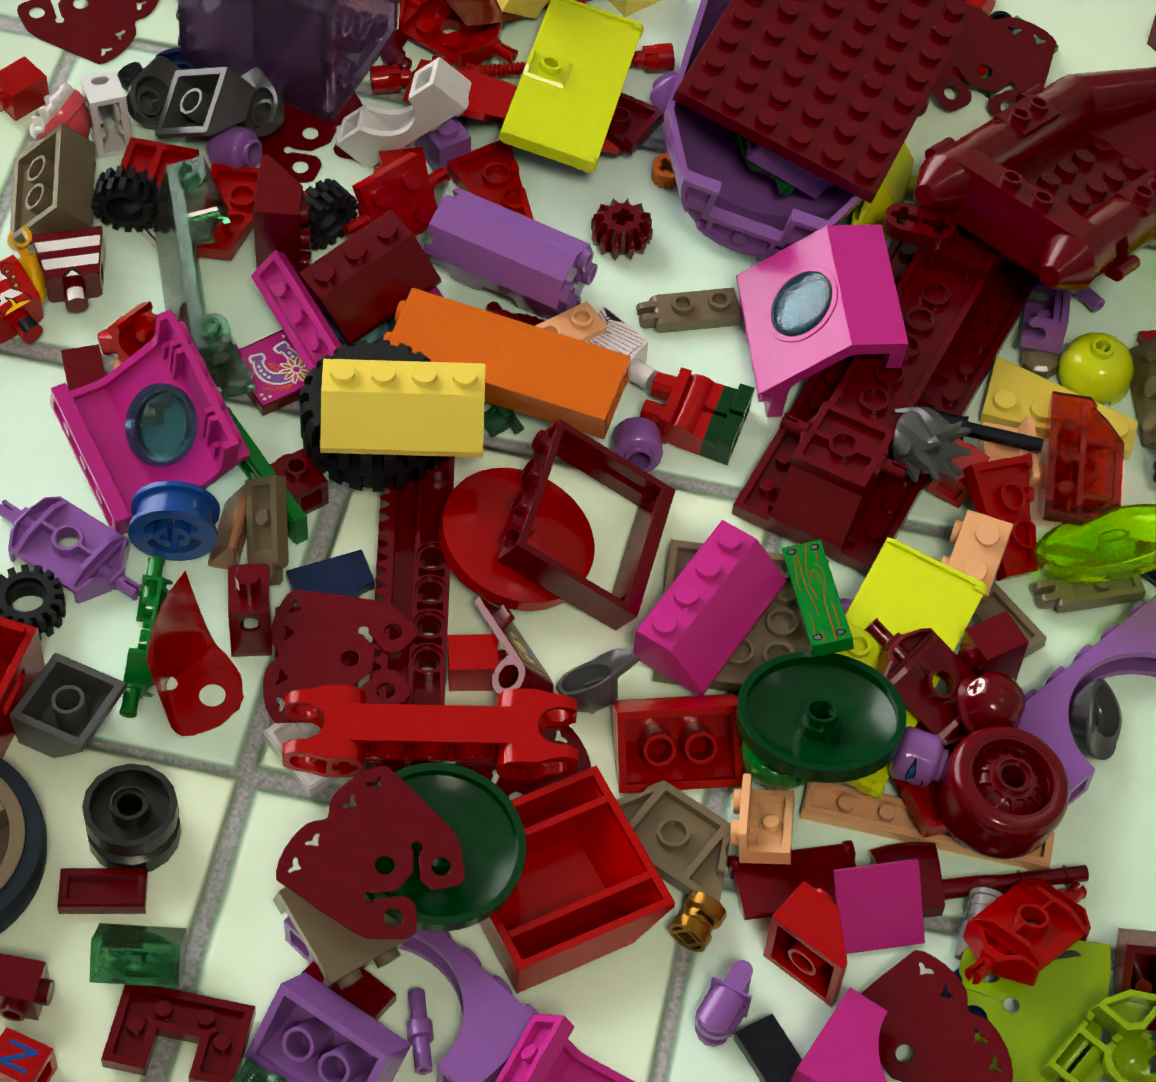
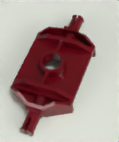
(910, 664)

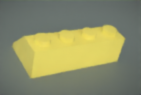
(402, 408)

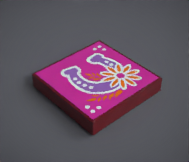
(276, 370)

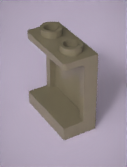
(333, 947)

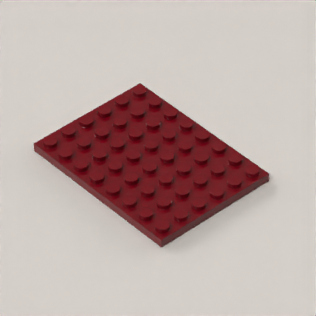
(825, 79)

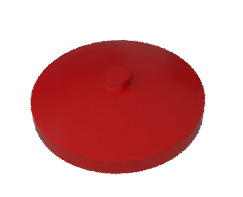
(472, 529)

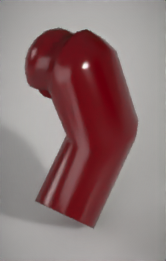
(393, 51)

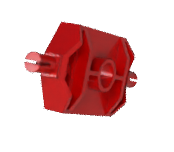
(427, 19)
(1021, 950)

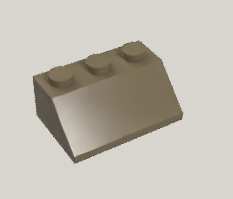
(53, 184)

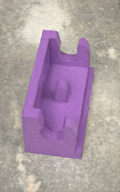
(1046, 321)

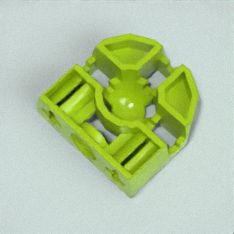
(1124, 1058)

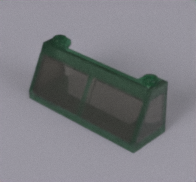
(186, 217)

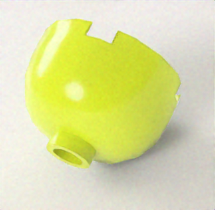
(1097, 367)

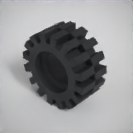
(110, 203)
(329, 209)
(33, 584)

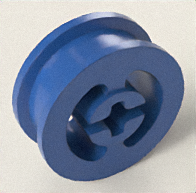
(153, 522)

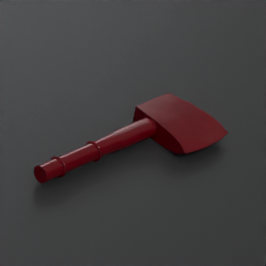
(936, 890)

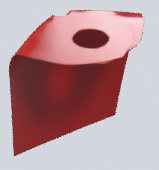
(187, 652)

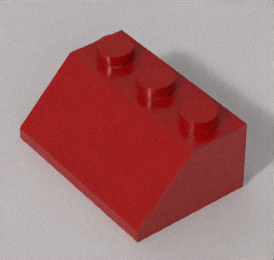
(677, 740)

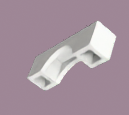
(435, 97)

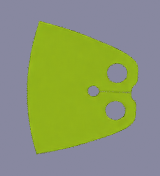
(1047, 1010)

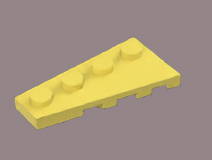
(1021, 393)

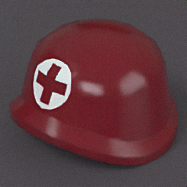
(989, 701)

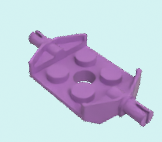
(89, 566)

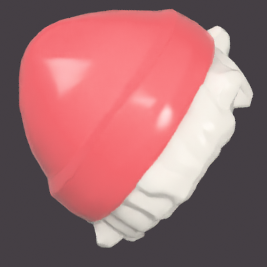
(63, 107)

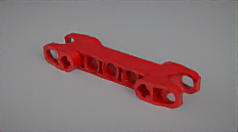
(430, 732)

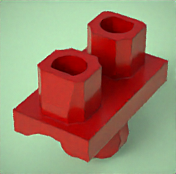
(129, 332)

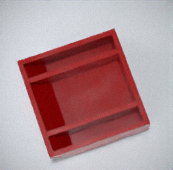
(581, 883)

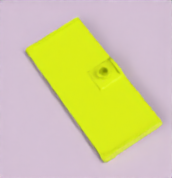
(571, 84)
(906, 595)

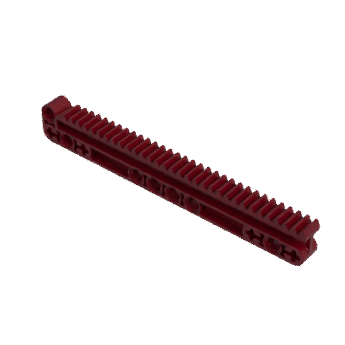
(405, 550)

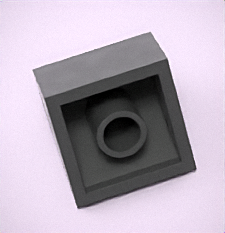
(204, 102)
(65, 707)

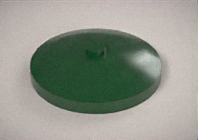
(821, 717)
(490, 844)

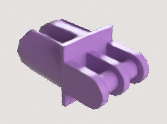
(724, 1005)

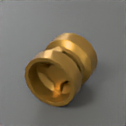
(700, 917)

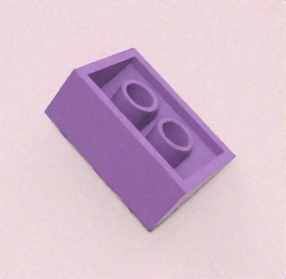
(324, 1038)

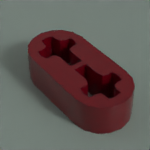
(919, 226)

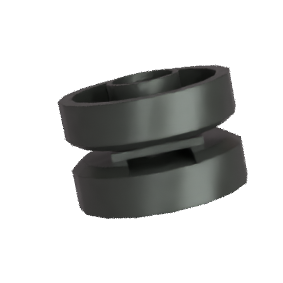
(132, 817)

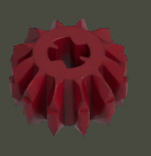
(621, 229)

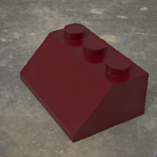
(281, 216)
(369, 276)

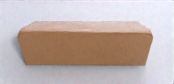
(231, 532)

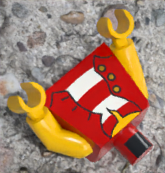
(21, 292)

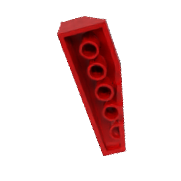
(491, 97)

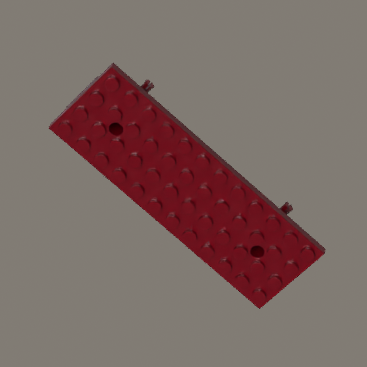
(833, 451)

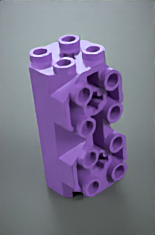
(509, 254)

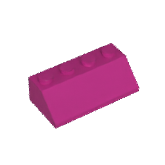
(709, 609)

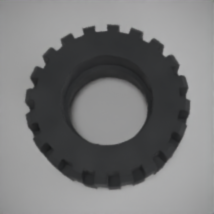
(359, 469)

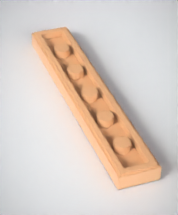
(891, 818)

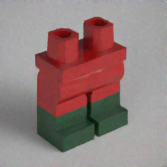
(699, 413)

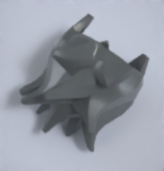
(927, 443)

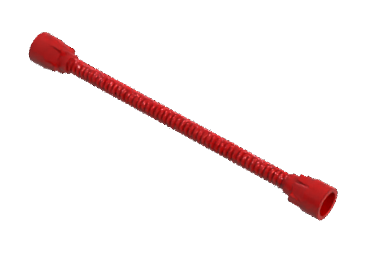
(391, 78)

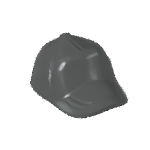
(149, 91)
(267, 105)
(596, 681)
(1096, 718)

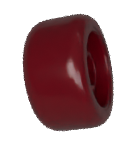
(1002, 792)

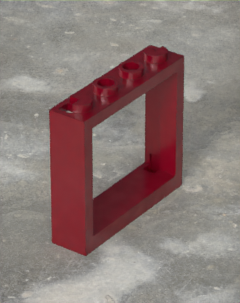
(618, 475)

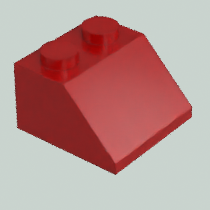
(809, 942)

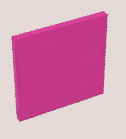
(880, 905)

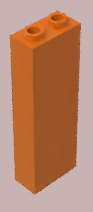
(524, 364)

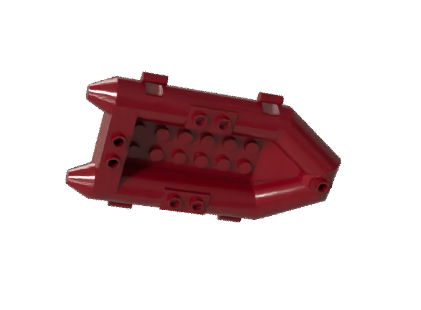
(1057, 177)

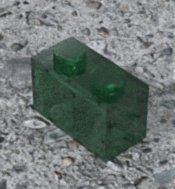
(138, 955)

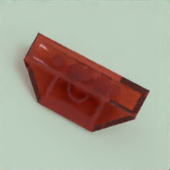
(1079, 462)

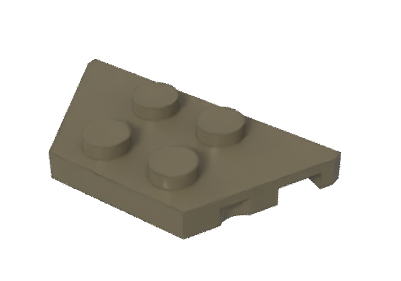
(680, 837)

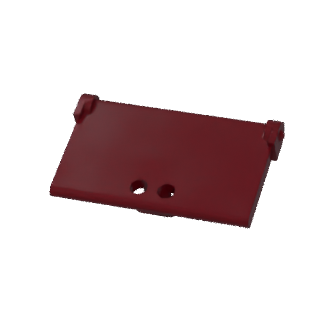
(767, 886)

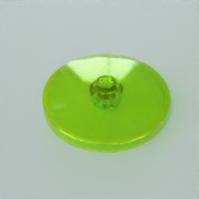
(1102, 550)

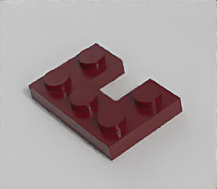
(153, 1011)

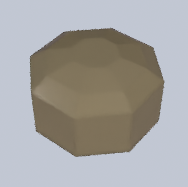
(1039, 362)

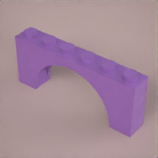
(1121, 651)
(489, 1010)

